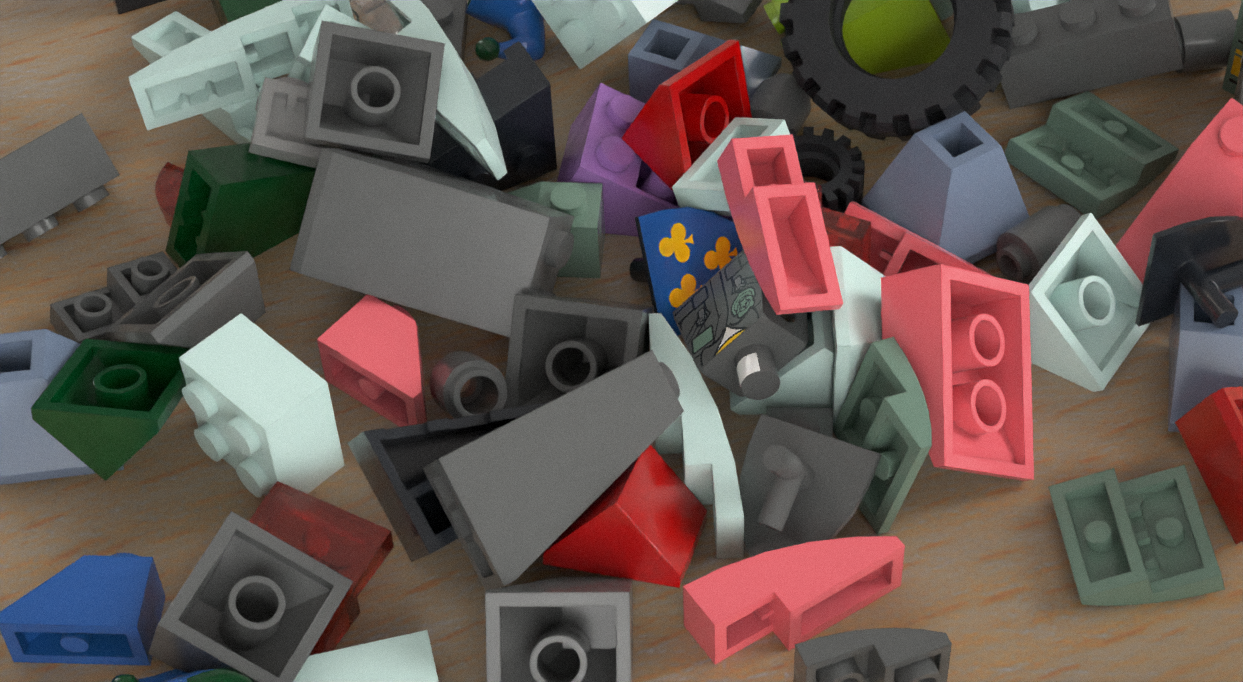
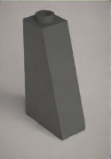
(541, 471)

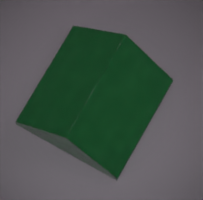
(111, 400)

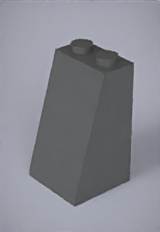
(428, 238)

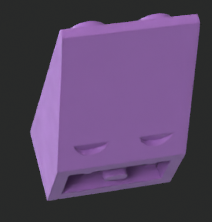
(601, 156)

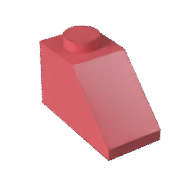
(377, 360)

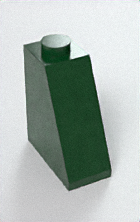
(236, 202)

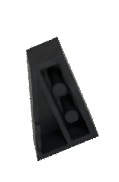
(523, 117)
(395, 465)

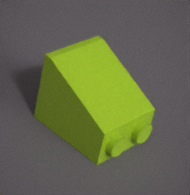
(886, 32)

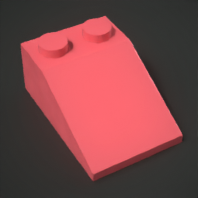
(1199, 186)
(972, 361)

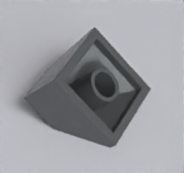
(373, 92)
(194, 302)
(568, 343)
(249, 607)
(560, 631)

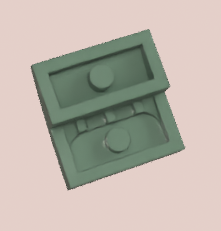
(1091, 154)
(891, 418)
(1135, 538)

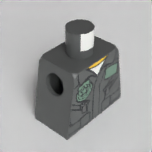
(738, 334)

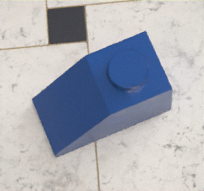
(88, 614)

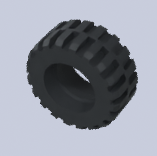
(900, 105)

